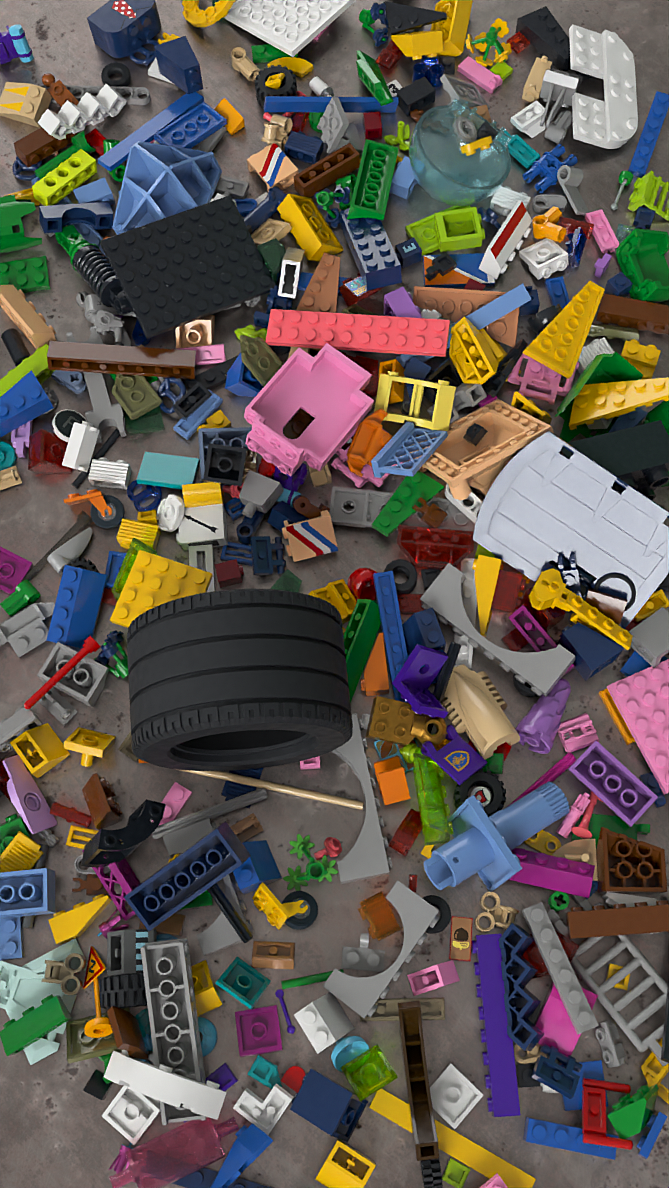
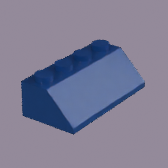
(76, 606)

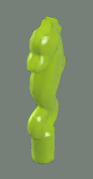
(250, 331)

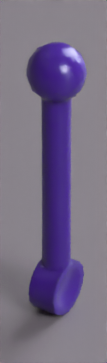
(290, 1029)

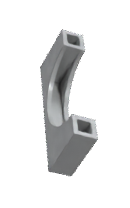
(220, 933)
(364, 992)

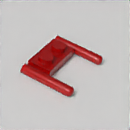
(595, 1113)

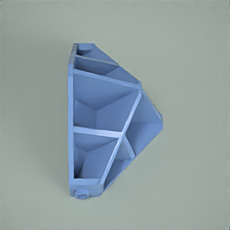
(163, 183)

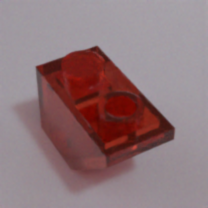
(407, 833)

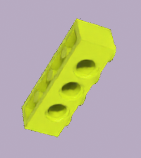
(65, 178)

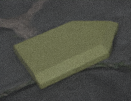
(259, 358)
(135, 395)

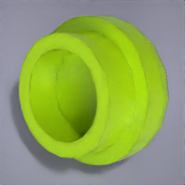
(408, 750)

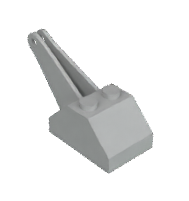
(558, 87)

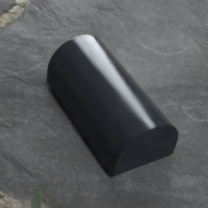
(15, 345)
(191, 401)

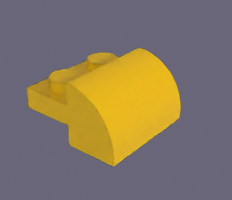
(202, 494)
(339, 596)

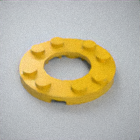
(205, 18)

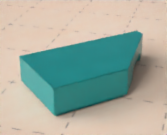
(265, 1072)

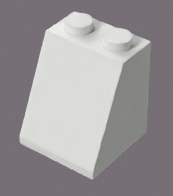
(324, 1022)

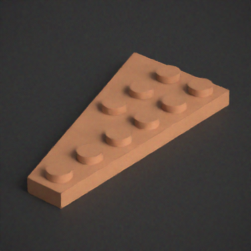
(323, 287)
(459, 303)

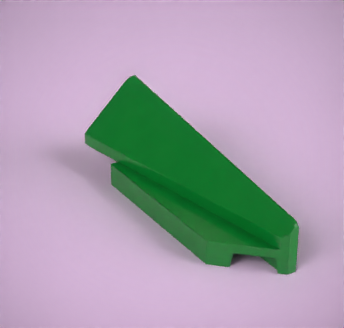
(373, 79)

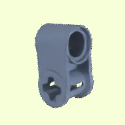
(71, 379)

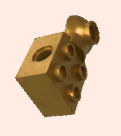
(399, 724)

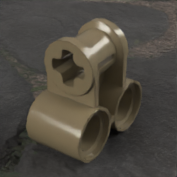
(61, 972)

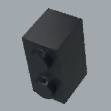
(416, 96)

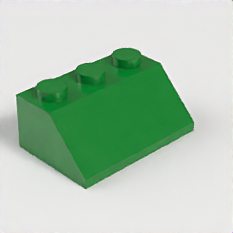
(34, 1024)

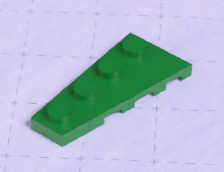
(405, 497)

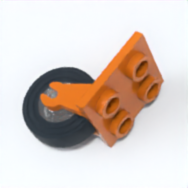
(105, 509)

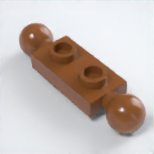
(58, 90)

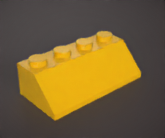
(454, 27)
(309, 227)

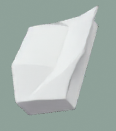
(529, 119)

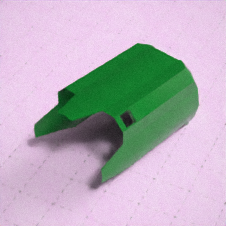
(10, 215)
(602, 369)

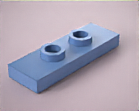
(188, 427)

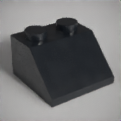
(225, 464)

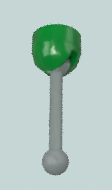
(624, 179)

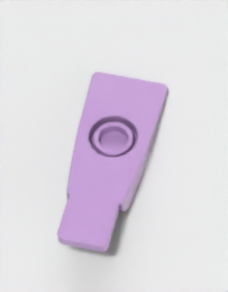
(27, 796)

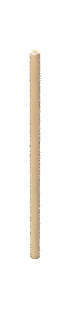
(281, 788)

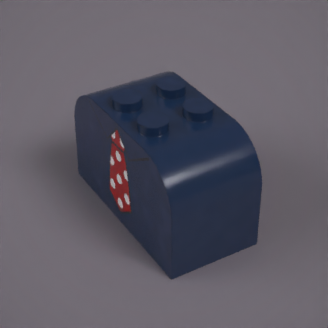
(124, 25)

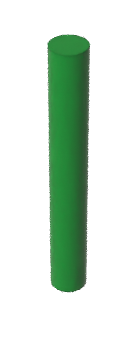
(306, 980)

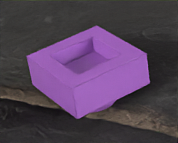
(601, 265)

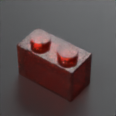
(508, 591)

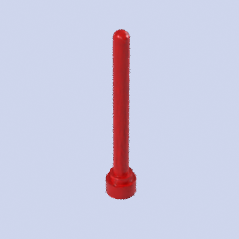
(88, 647)

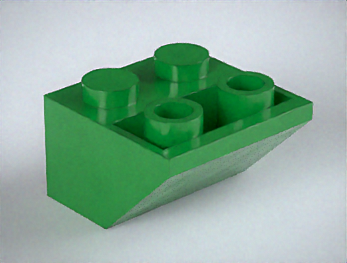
(634, 1111)

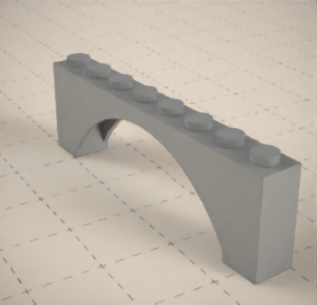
(538, 669)
(368, 855)

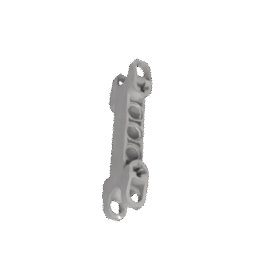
(103, 412)

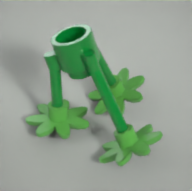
(314, 868)

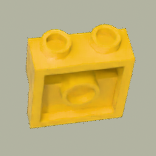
(641, 357)

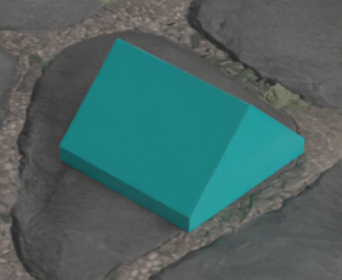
(243, 982)

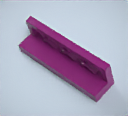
(123, 875)

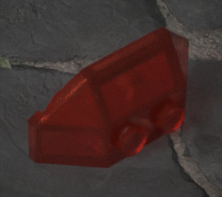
(434, 546)

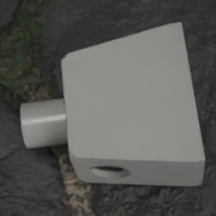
(259, 493)

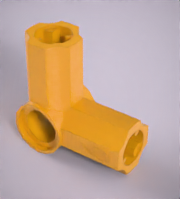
(545, 225)

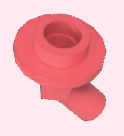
(233, 490)
(332, 848)

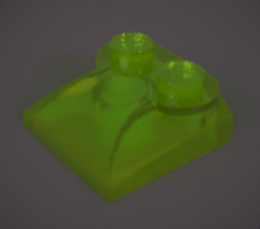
(369, 1072)

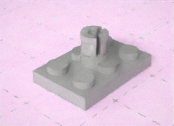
(463, 91)

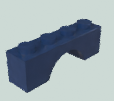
(56, 217)

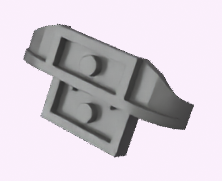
(26, 628)

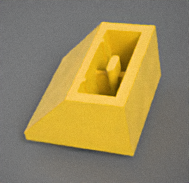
(40, 749)
(345, 1167)

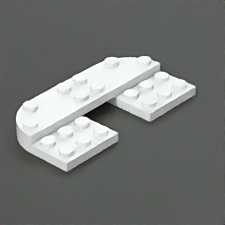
(608, 58)

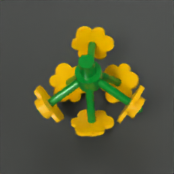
(485, 41)

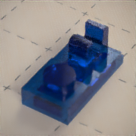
(576, 246)

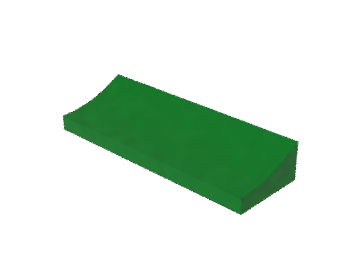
(373, 181)

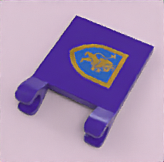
(456, 757)

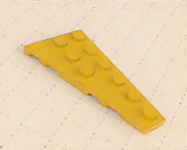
(565, 335)
(616, 399)

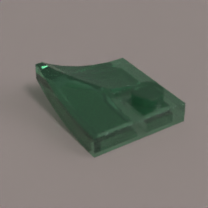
(149, 422)

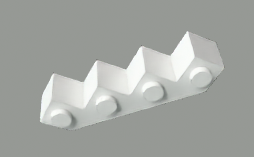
(88, 111)

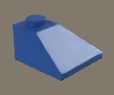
(241, 380)

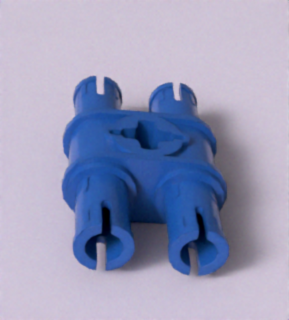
(548, 167)

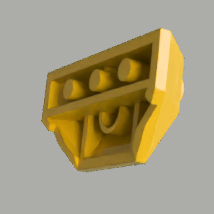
(471, 353)

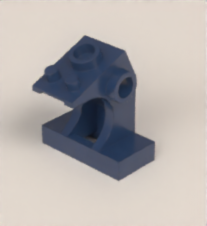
(275, 302)

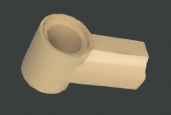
(243, 64)

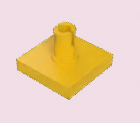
(89, 743)

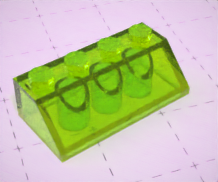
(431, 800)

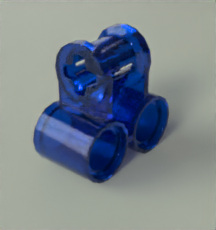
(429, 69)

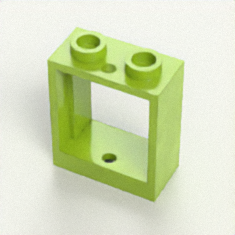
(458, 242)

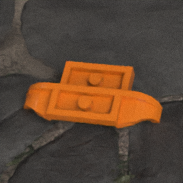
(367, 442)

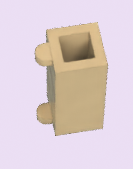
(534, 82)

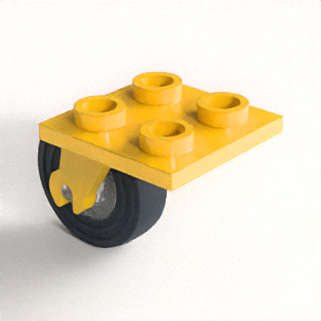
(296, 910)

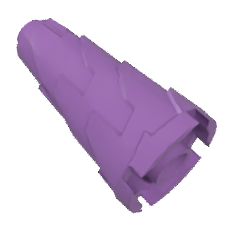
(544, 718)

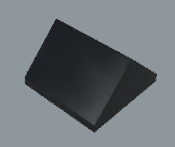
(445, 372)

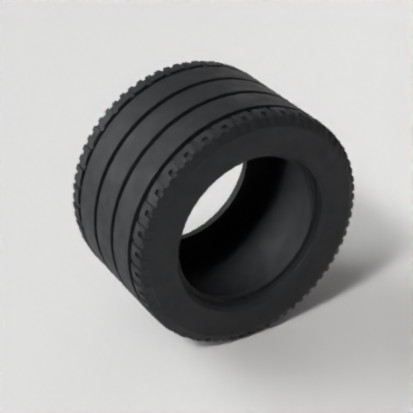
(238, 680)

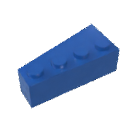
(22, 404)

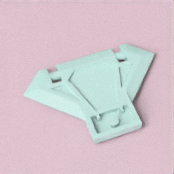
(23, 989)

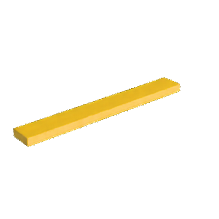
(454, 1143)

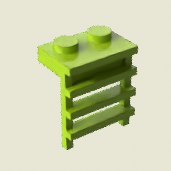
(645, 194)

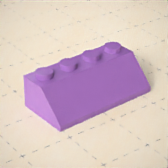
(613, 783)

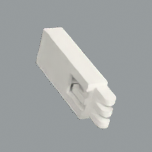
(203, 558)

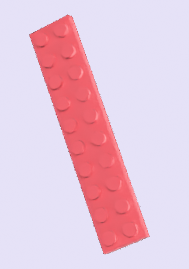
(358, 332)

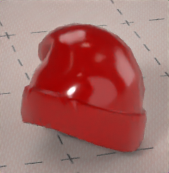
(362, 584)

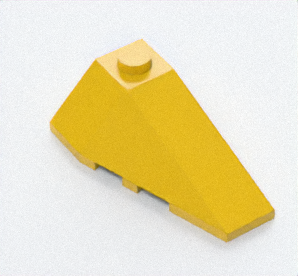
(486, 578)

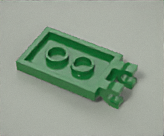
(614, 824)

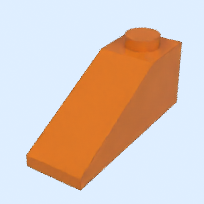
(375, 673)

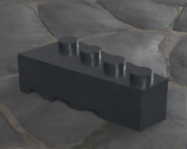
(547, 36)

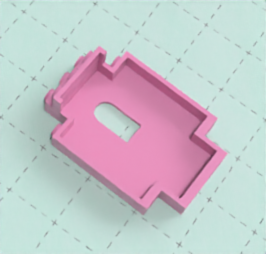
(322, 386)

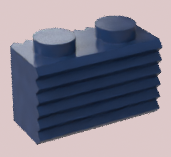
(304, 147)

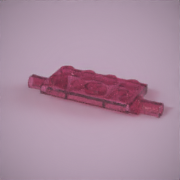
(175, 1154)

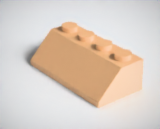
(25, 317)

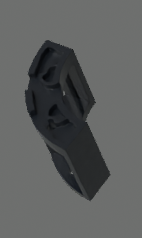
(122, 842)

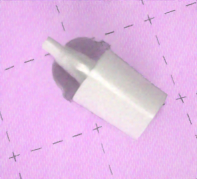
(320, 88)

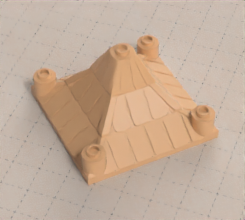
(479, 465)

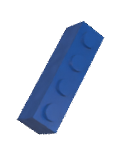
(563, 1137)

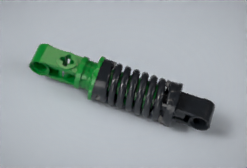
(94, 269)

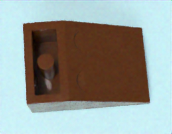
(100, 801)

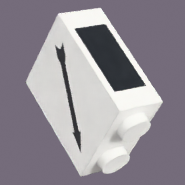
(203, 526)

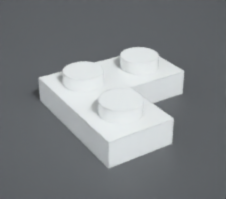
(263, 1113)

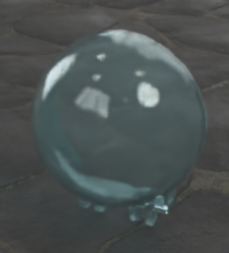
(444, 169)

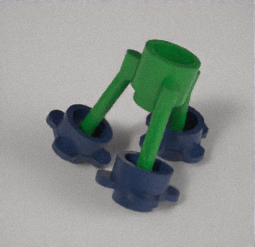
(369, 17)
(325, 200)
(109, 649)

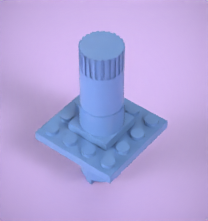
(486, 842)

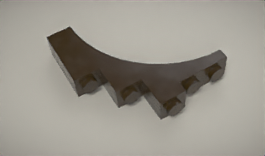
(417, 1081)

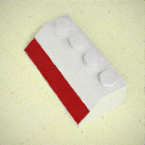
(507, 241)

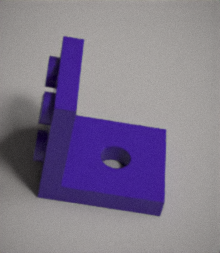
(414, 682)

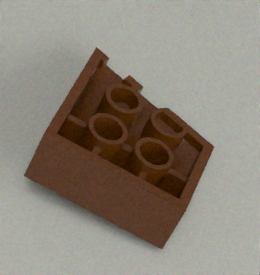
(629, 865)

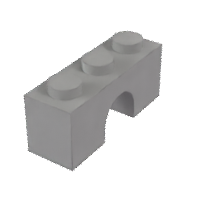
(464, 396)

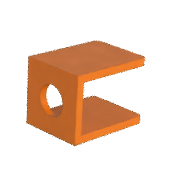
(391, 780)

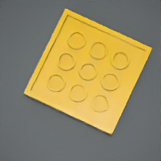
(155, 582)

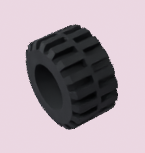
(287, 88)
(486, 780)
(123, 991)

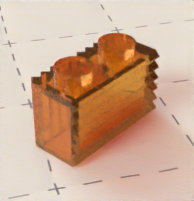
(379, 916)

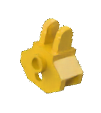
(549, 591)

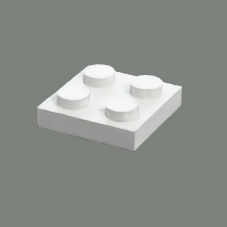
(453, 1096)

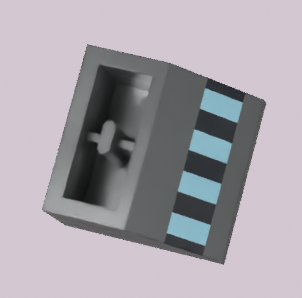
(125, 951)

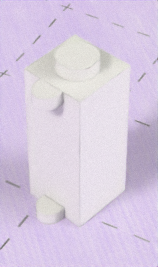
(80, 446)

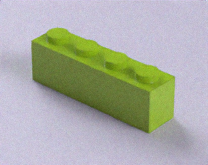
(36, 362)

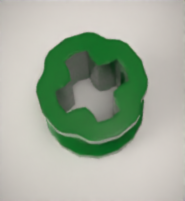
(564, 898)

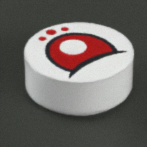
(483, 795)

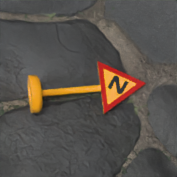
(100, 1025)

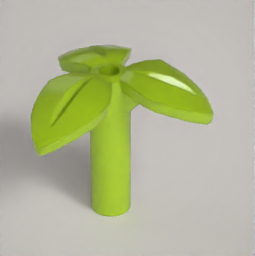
(403, 133)

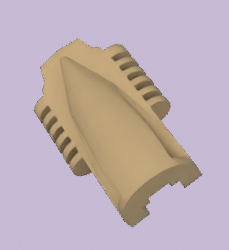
(478, 710)

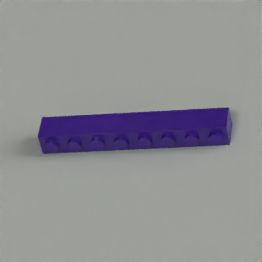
(498, 1045)

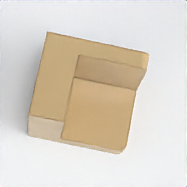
(320, 478)

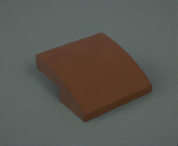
(607, 604)
(127, 1033)

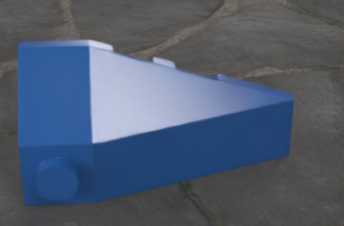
(243, 1152)

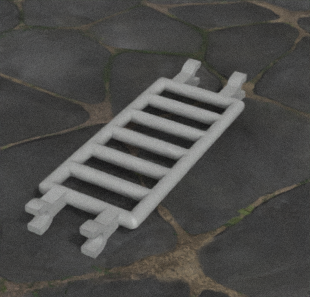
(613, 1009)

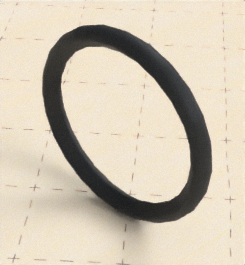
(623, 578)

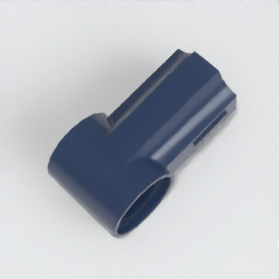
(249, 525)

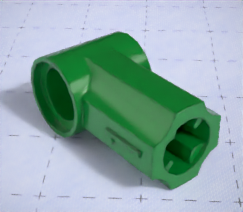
(347, 181)
(24, 595)

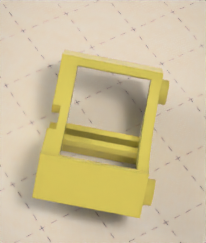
(442, 407)

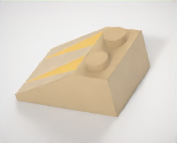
(24, 102)

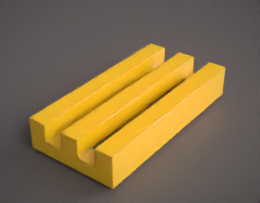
(80, 829)

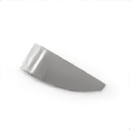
(69, 551)

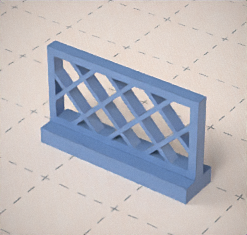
(400, 445)

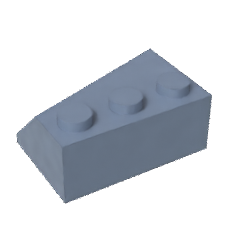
(221, 436)

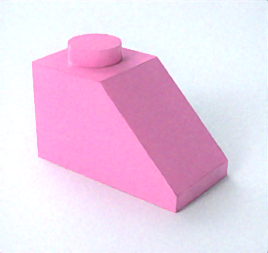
(433, 977)

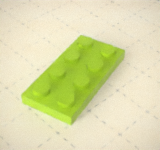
(425, 232)

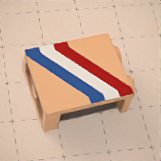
(273, 167)
(310, 537)

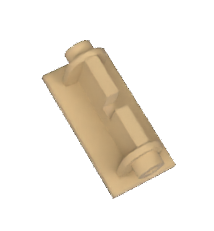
(9, 477)

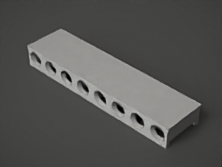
(173, 1016)

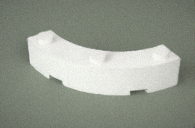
(164, 1085)

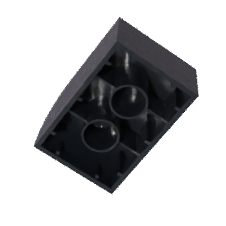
(632, 454)

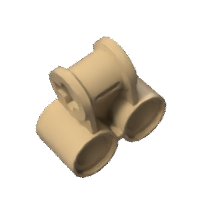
(277, 130)
(496, 915)

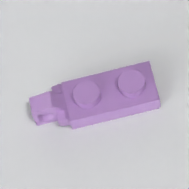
(20, 439)

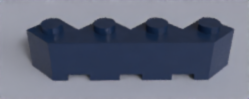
(518, 999)

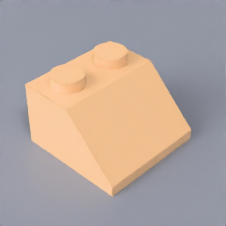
(196, 333)

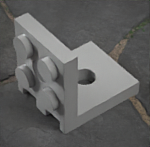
(335, 126)

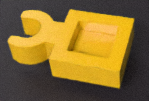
(217, 420)

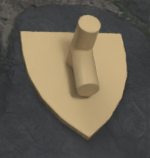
(580, 851)

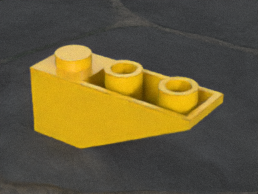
(75, 922)

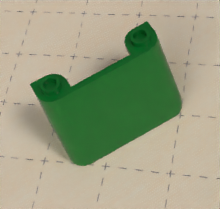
(645, 265)

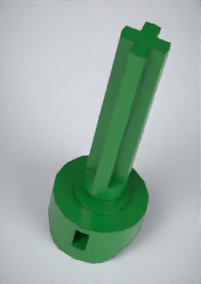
(79, 142)

